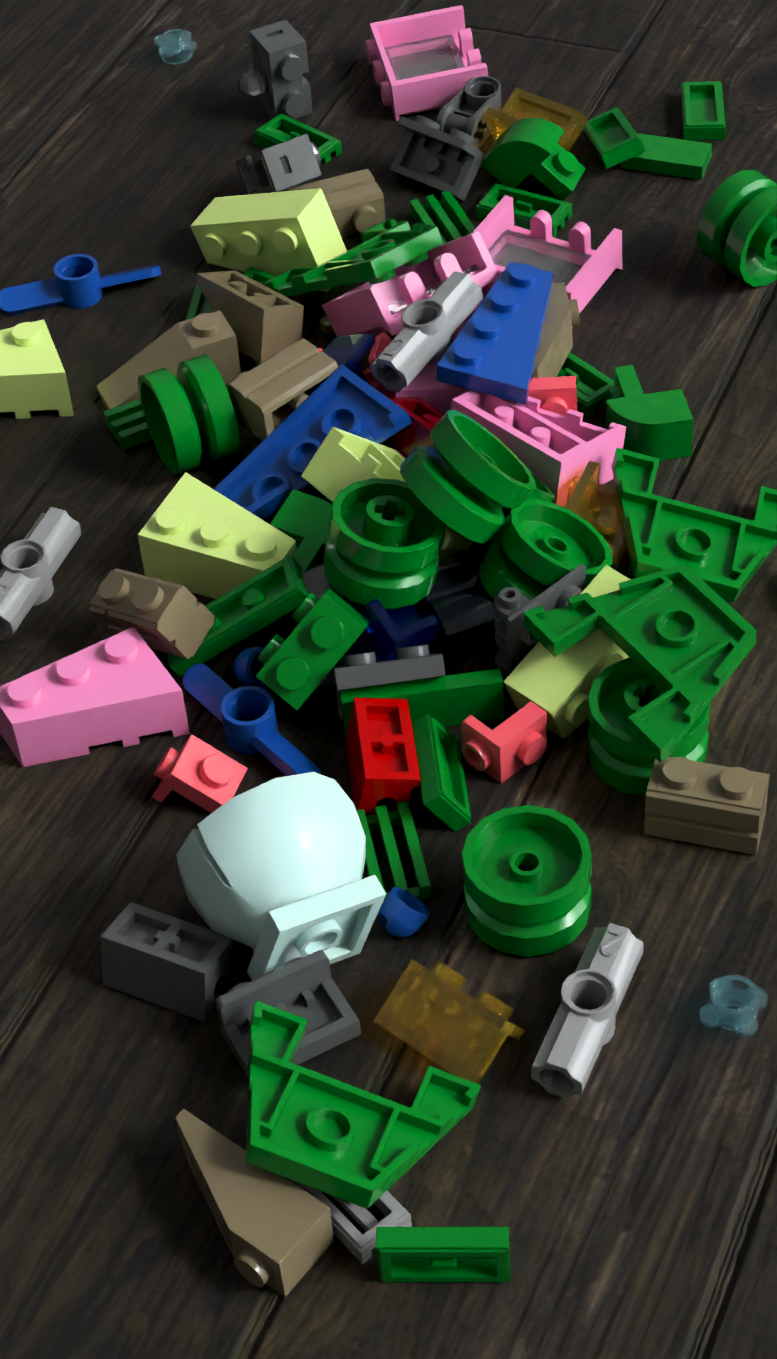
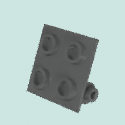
(511, 636)

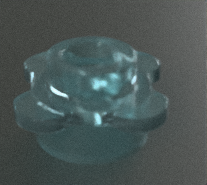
(175, 46)
(738, 992)

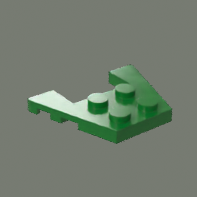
(381, 251)
(673, 533)
(672, 631)
(333, 1131)

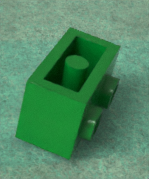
(313, 648)

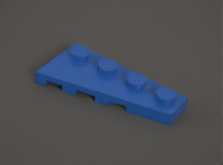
(502, 336)
(276, 465)

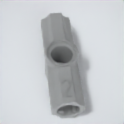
(426, 331)
(32, 564)
(578, 1033)

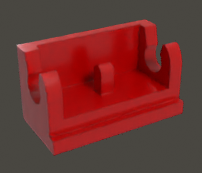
(381, 752)

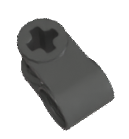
(468, 109)

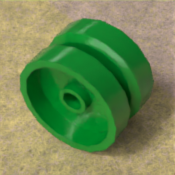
(741, 227)
(189, 414)
(467, 477)
(382, 544)
(541, 547)
(611, 748)
(527, 880)

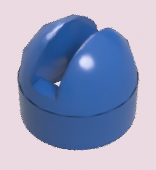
(244, 662)
(402, 913)

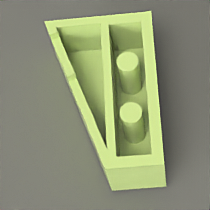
(269, 231)
(31, 372)
(349, 459)
(208, 541)
(564, 682)

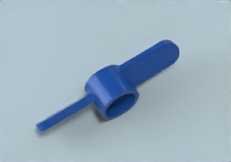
(74, 286)
(245, 703)

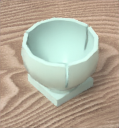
(286, 873)

